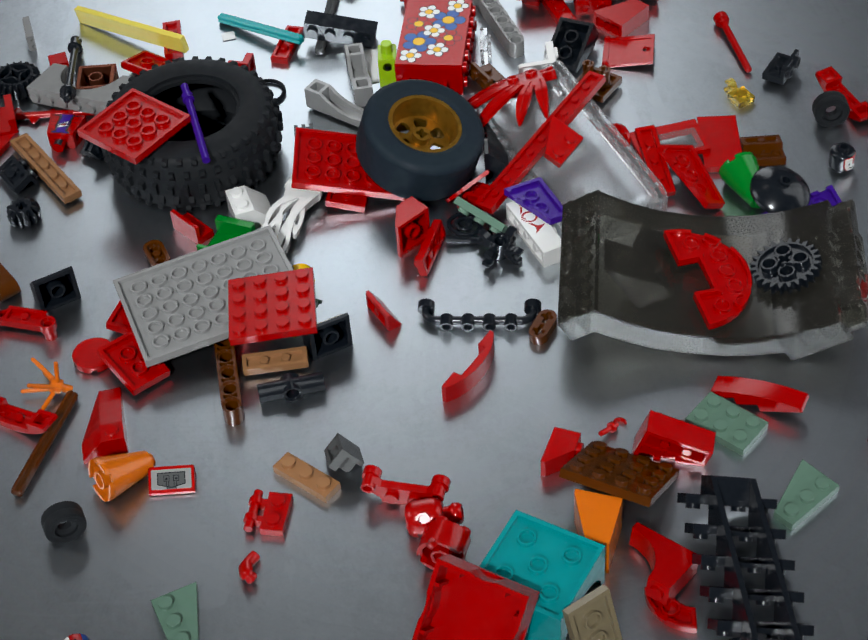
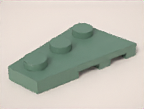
(179, 613)

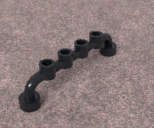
(426, 308)

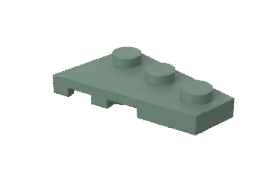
(804, 495)

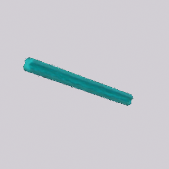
(260, 28)

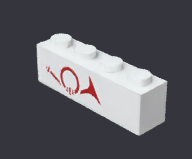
(536, 234)

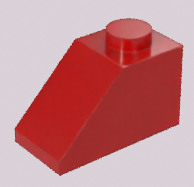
(560, 450)

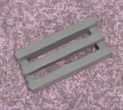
(29, 34)

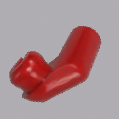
(246, 567)

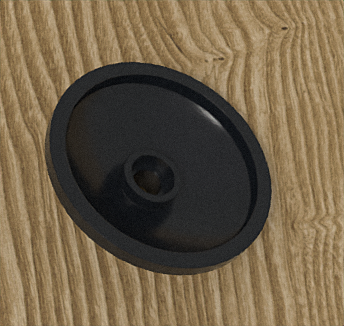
(779, 189)

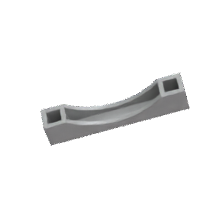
(327, 100)

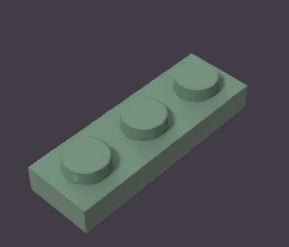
(479, 216)

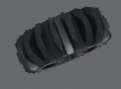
(15, 79)

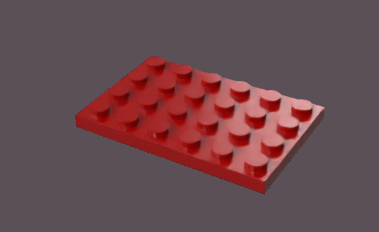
(330, 164)

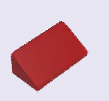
(381, 312)

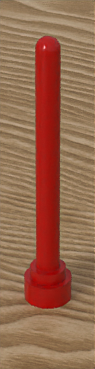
(722, 20)

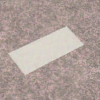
(371, 58)

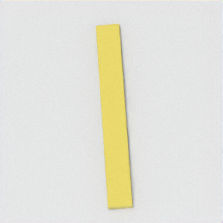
(132, 29)

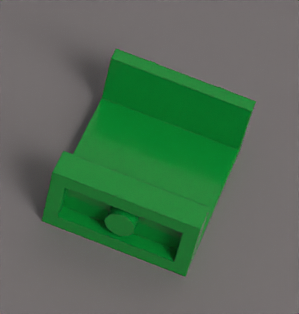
(227, 229)

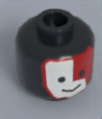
(842, 157)

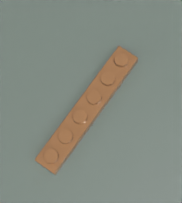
(46, 168)

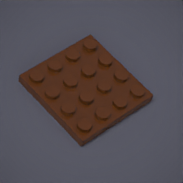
(620, 473)

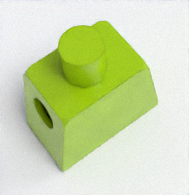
(386, 58)

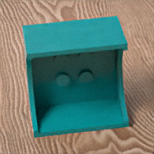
(550, 562)

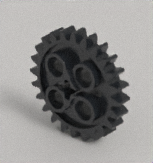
(786, 266)

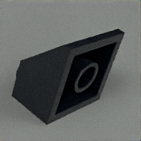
(55, 289)
(332, 336)

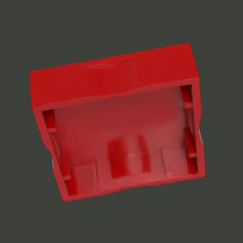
(474, 604)

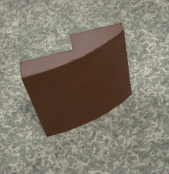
(766, 148)

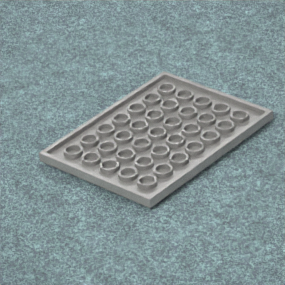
(185, 299)

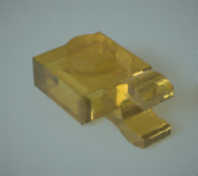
(738, 96)

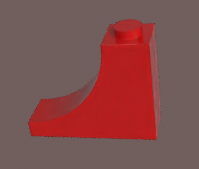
(668, 561)

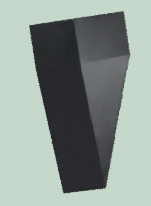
(494, 155)

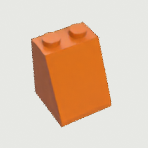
(599, 520)

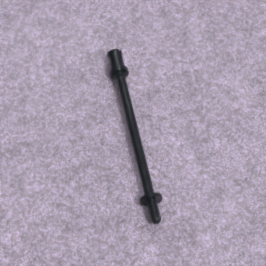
(68, 91)

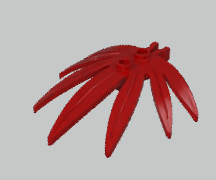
(516, 86)

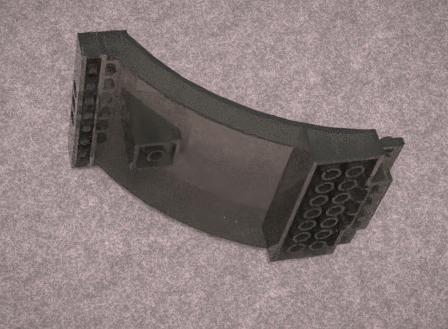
(628, 286)

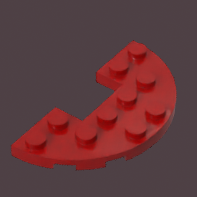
(723, 269)

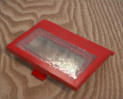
(678, 133)

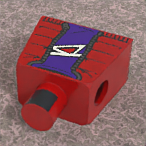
(63, 131)

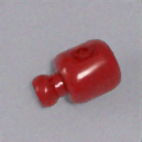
(423, 511)

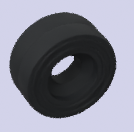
(826, 100)
(53, 520)

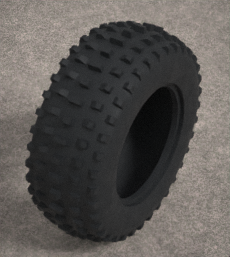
(237, 153)

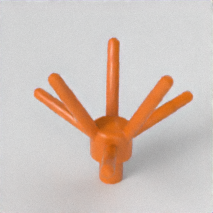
(55, 385)

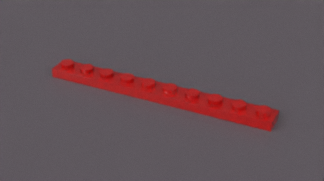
(535, 147)

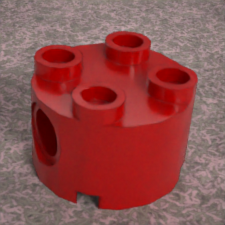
(443, 538)

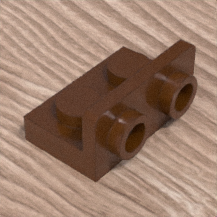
(485, 74)

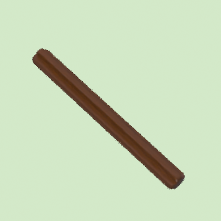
(44, 444)

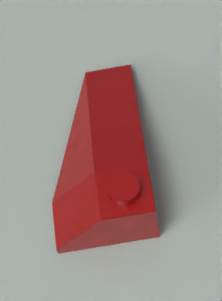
(106, 427)

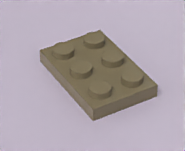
(593, 617)

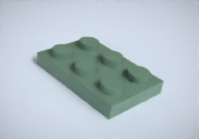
(733, 425)

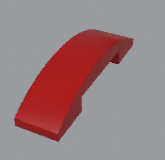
(831, 81)
(459, 384)
(25, 420)

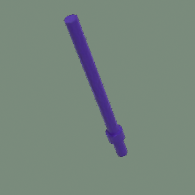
(188, 100)

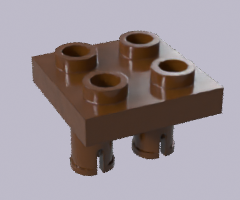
(611, 84)

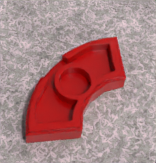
(674, 614)

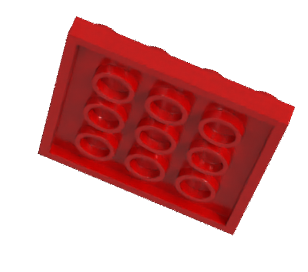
(134, 126)
(272, 306)

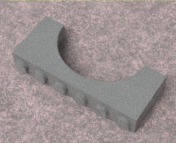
(47, 87)

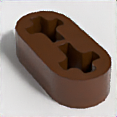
(547, 328)

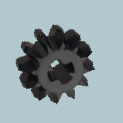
(23, 212)

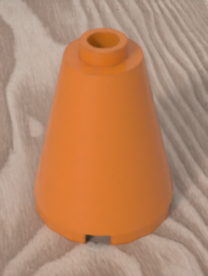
(118, 472)

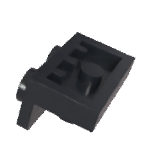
(16, 173)

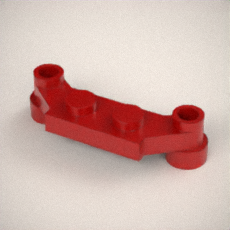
(30, 320)
(400, 492)

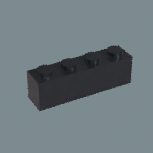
(339, 29)

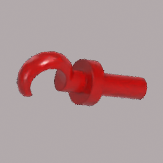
(612, 426)

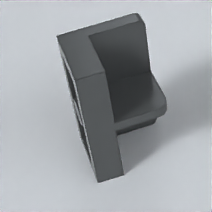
(343, 454)

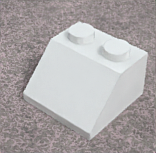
(247, 204)

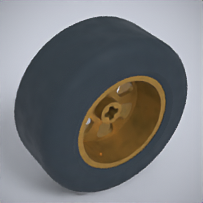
(405, 161)

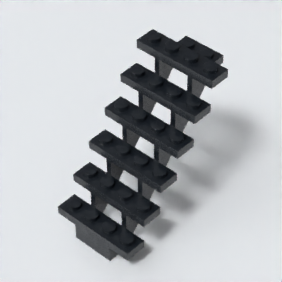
(739, 494)

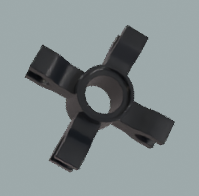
(499, 246)

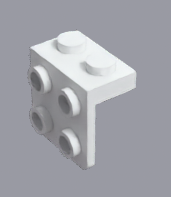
(550, 56)

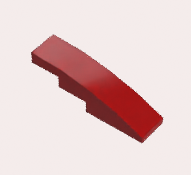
(764, 394)

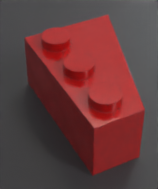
(673, 439)

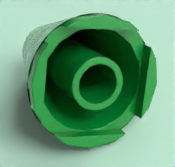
(739, 173)

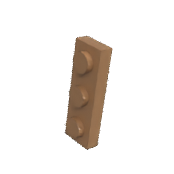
(275, 360)
(307, 477)

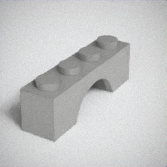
(358, 74)

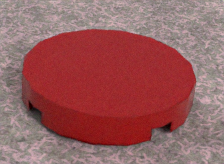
(86, 357)

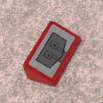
(171, 480)

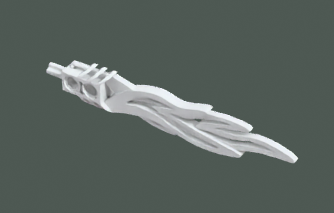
(301, 201)

